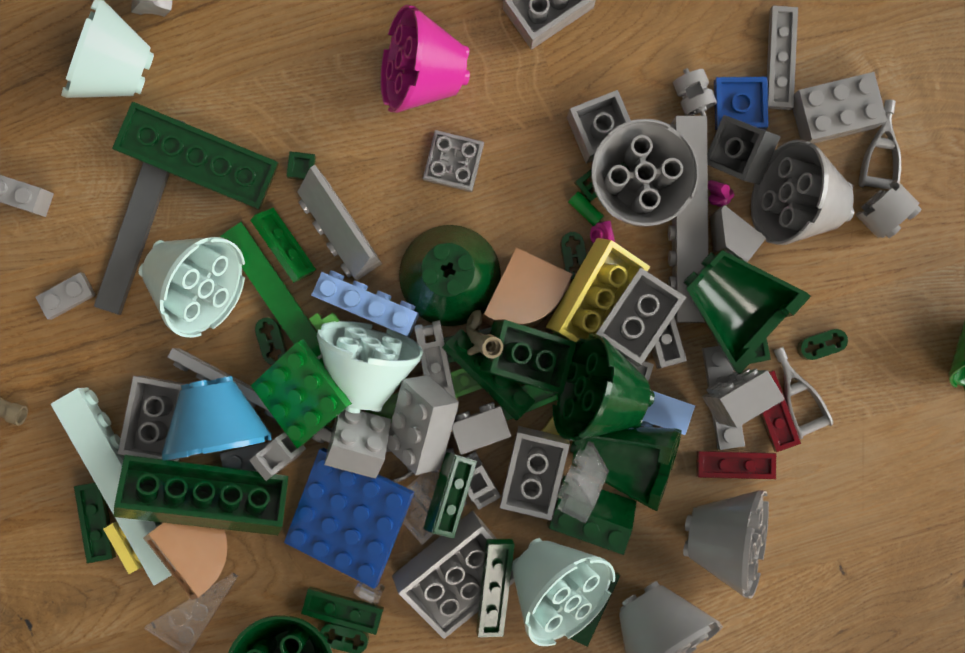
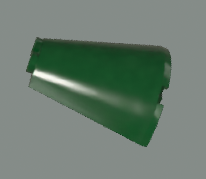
(741, 304)
(637, 460)

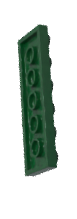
(195, 155)

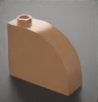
(527, 291)
(190, 554)

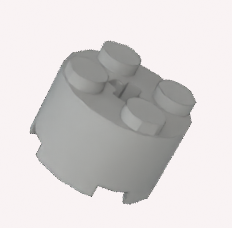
(888, 210)

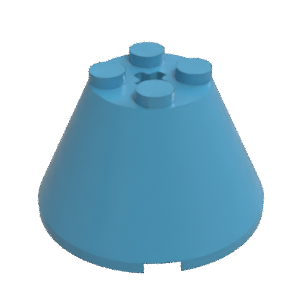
(212, 419)

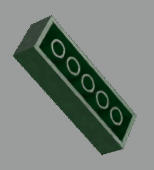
(200, 495)

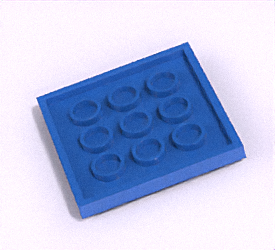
(349, 520)

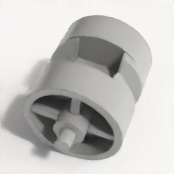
(694, 91)

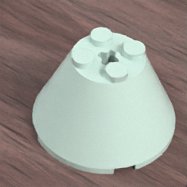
(107, 57)
(194, 282)
(366, 361)
(559, 589)

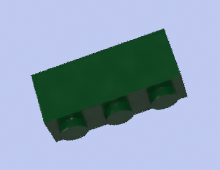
(607, 525)

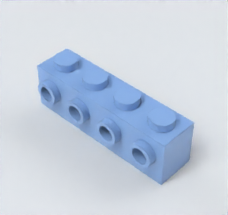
(365, 304)

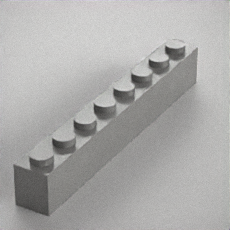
(690, 227)

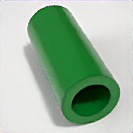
(585, 208)

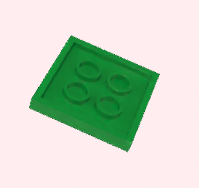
(300, 393)

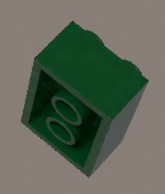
(530, 356)

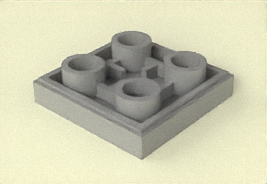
(453, 161)

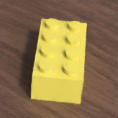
(595, 290)

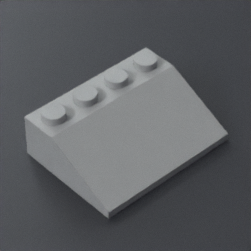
(337, 224)
(447, 577)

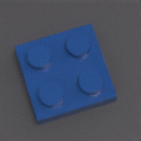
(742, 99)

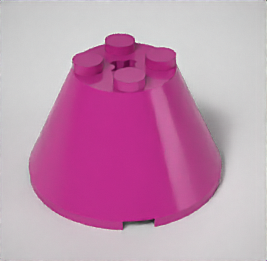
(421, 62)

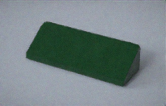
(449, 495)

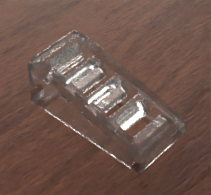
(367, 593)

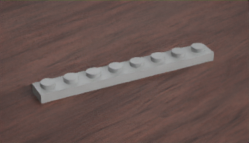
(205, 371)

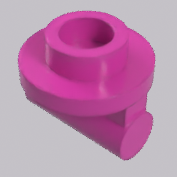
(720, 193)
(602, 230)

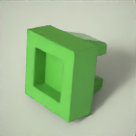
(317, 320)

